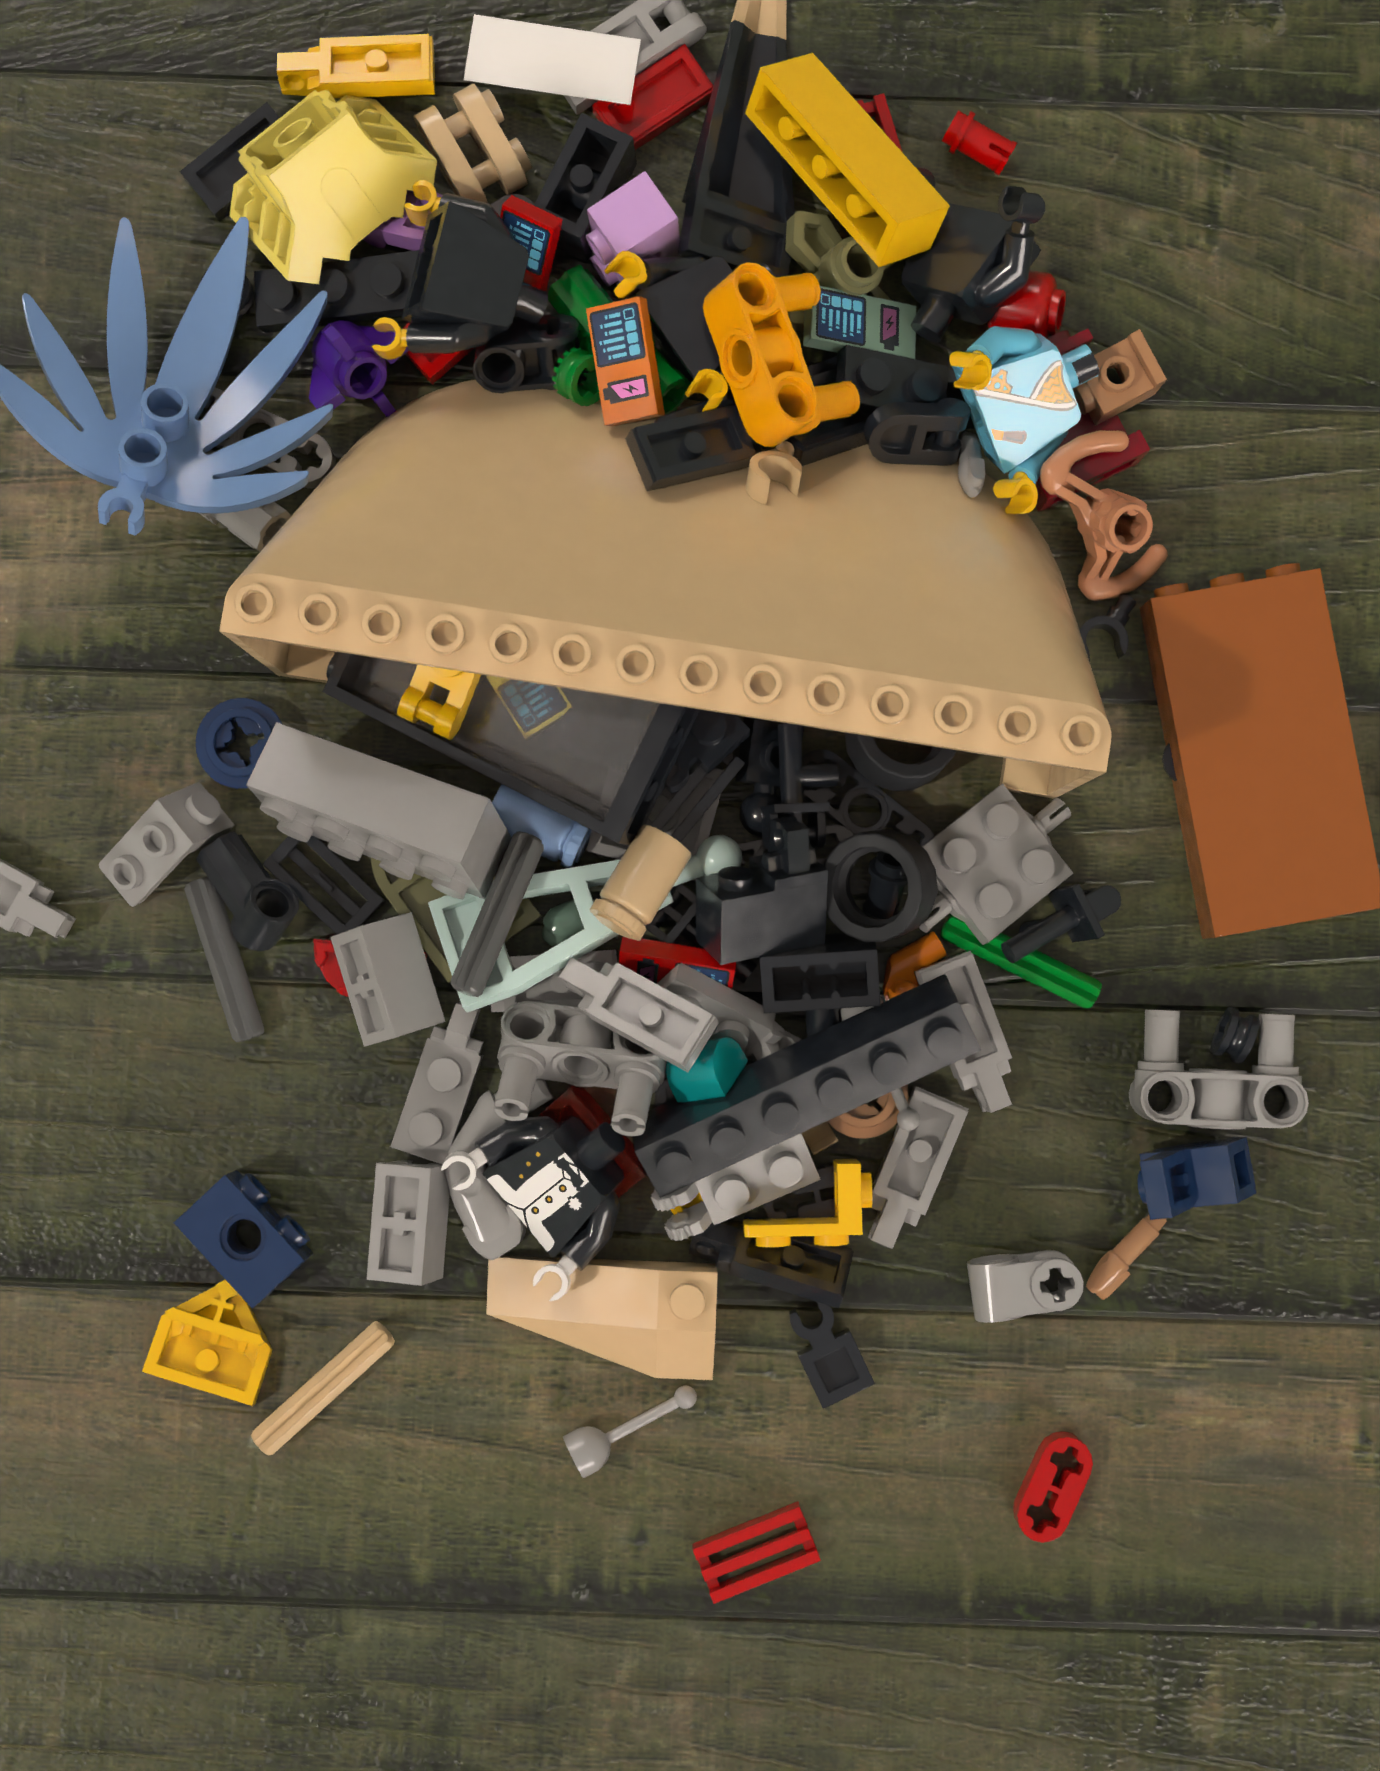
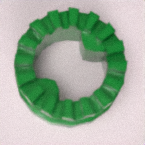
(568, 375)

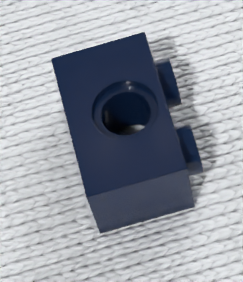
(213, 1226)

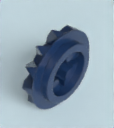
(218, 731)

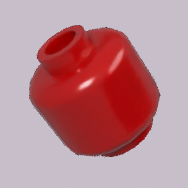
(1034, 307)

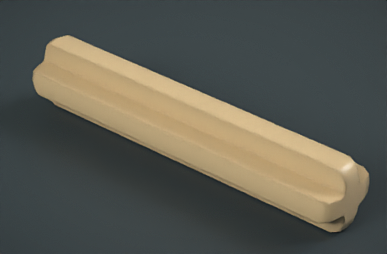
(322, 1388)

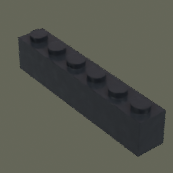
(807, 1085)

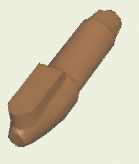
(1113, 1266)

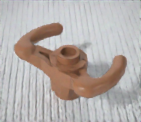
(1105, 518)

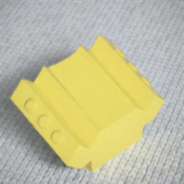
(325, 181)

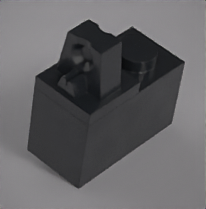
(765, 907)

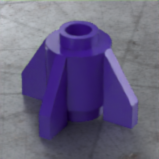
(348, 364)

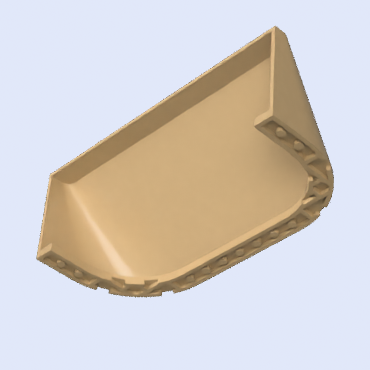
(532, 553)

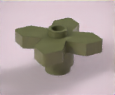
(834, 261)

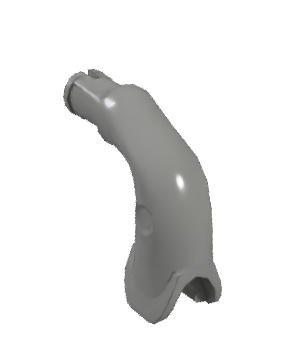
(486, 1217)

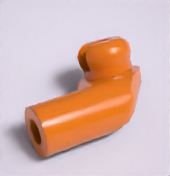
(901, 965)

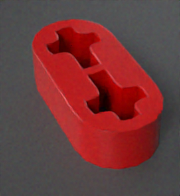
(1064, 1493)

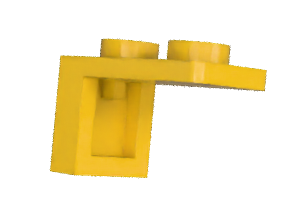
(851, 1194)

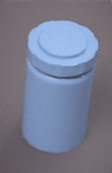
(560, 835)

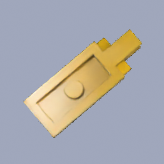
(361, 67)

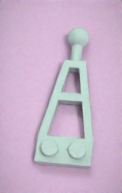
(456, 919)

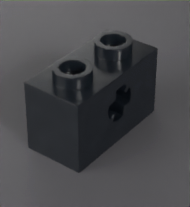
(588, 169)

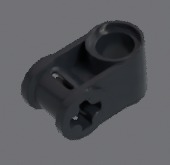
(531, 354)

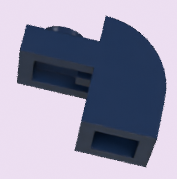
(1195, 1176)

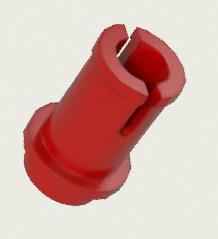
(978, 142)

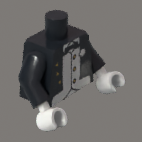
(556, 1183)

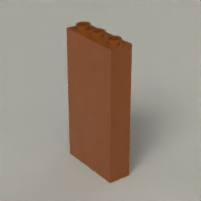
(1261, 751)

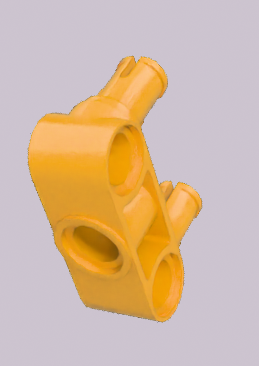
(765, 356)

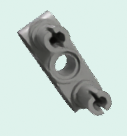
(571, 1048)
(1219, 1095)

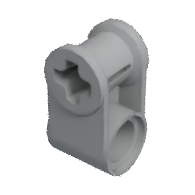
(1011, 1285)

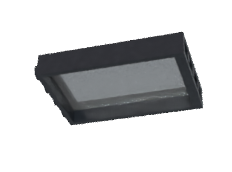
(563, 747)

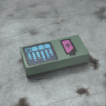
(859, 322)

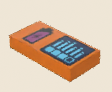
(625, 361)

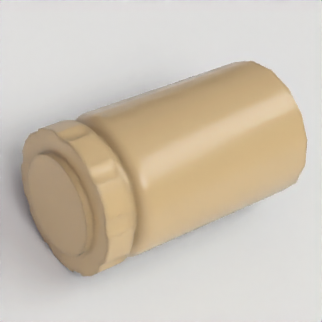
(640, 882)

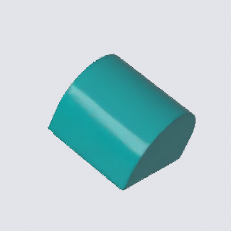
(711, 1073)

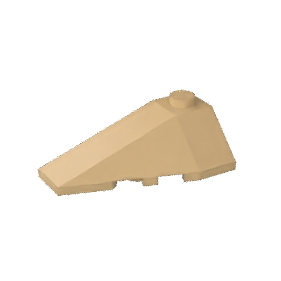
(625, 1311)

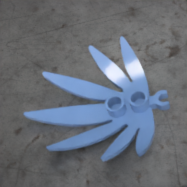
(155, 440)

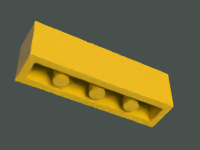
(846, 159)

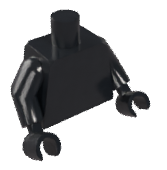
(973, 262)

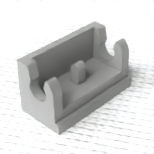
(387, 979)
(408, 1223)

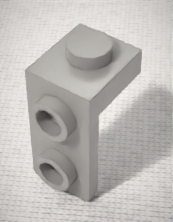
(162, 840)

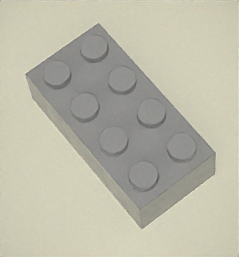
(379, 812)

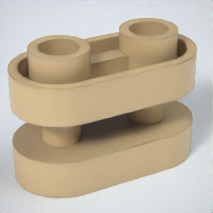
(480, 117)

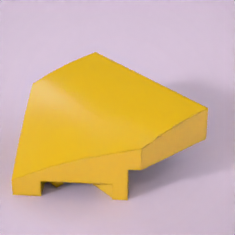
(212, 1346)

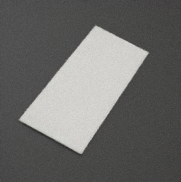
(552, 59)

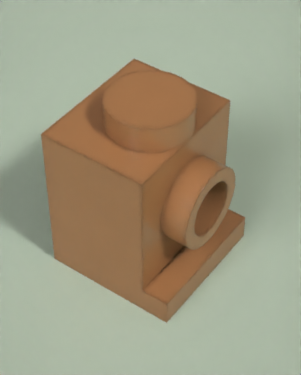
(1139, 376)

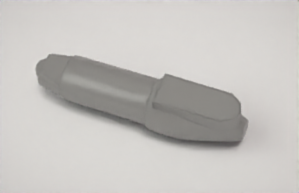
(971, 465)

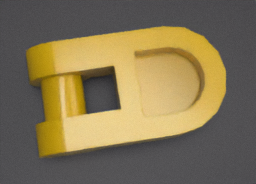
(445, 718)

